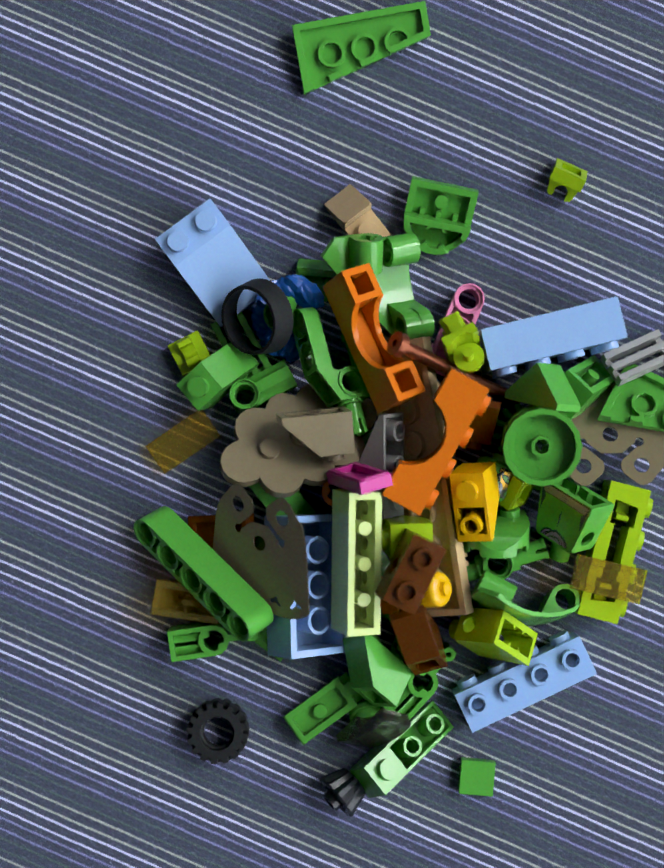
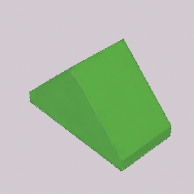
(545, 387)

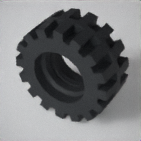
(211, 751)

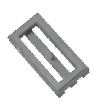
(630, 347)

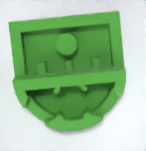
(439, 214)
(510, 534)

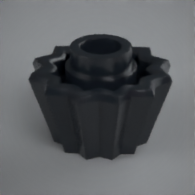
(342, 791)

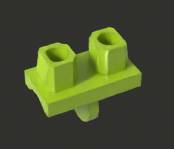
(461, 343)

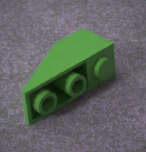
(389, 763)

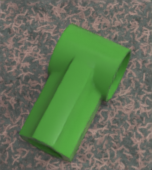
(264, 385)

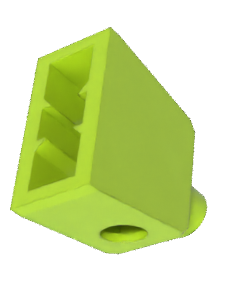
(481, 634)

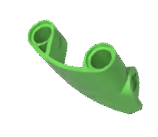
(390, 263)
(497, 593)

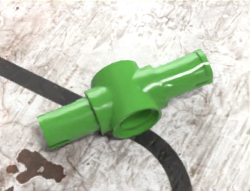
(536, 552)

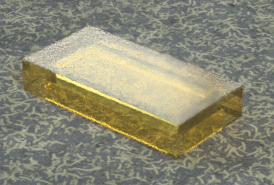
(183, 441)
(608, 579)

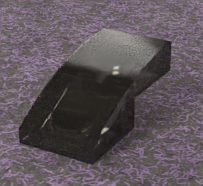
(376, 731)

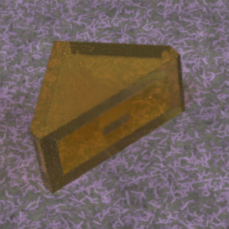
(175, 601)

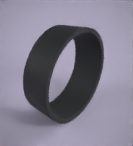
(281, 316)

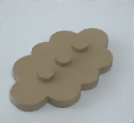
(273, 455)

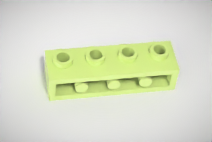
(356, 562)

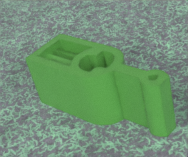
(191, 642)
(416, 696)

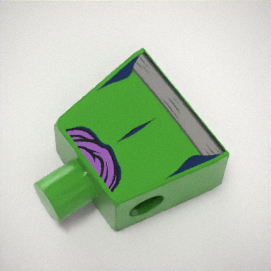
(571, 517)

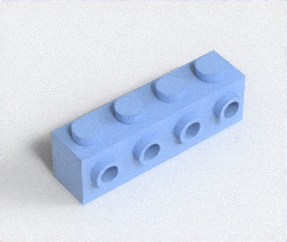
(514, 686)

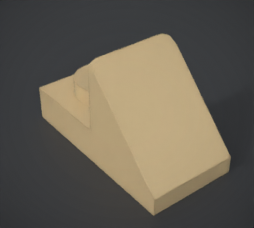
(354, 213)

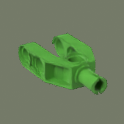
(320, 372)

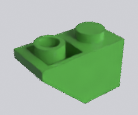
(375, 670)

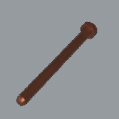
(400, 345)

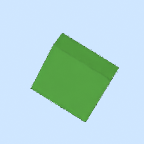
(476, 776)

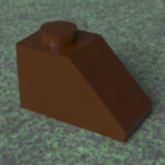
(484, 427)

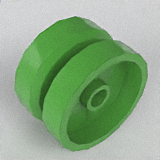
(557, 457)

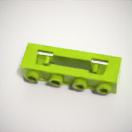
(629, 541)

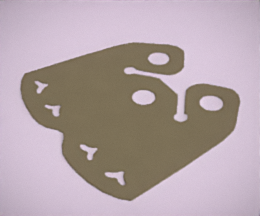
(592, 432)
(276, 569)

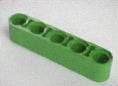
(203, 573)

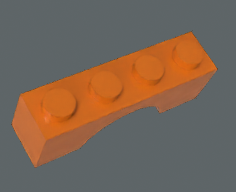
(356, 303)
(416, 480)

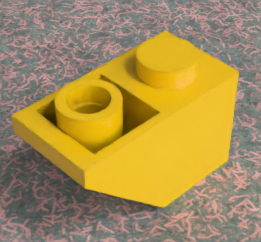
(475, 500)

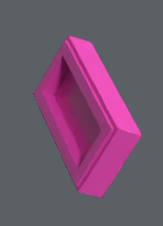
(359, 478)

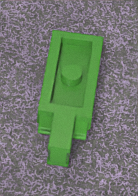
(323, 708)

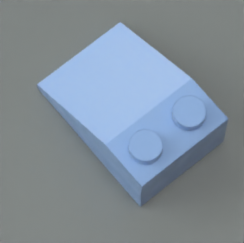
(211, 258)

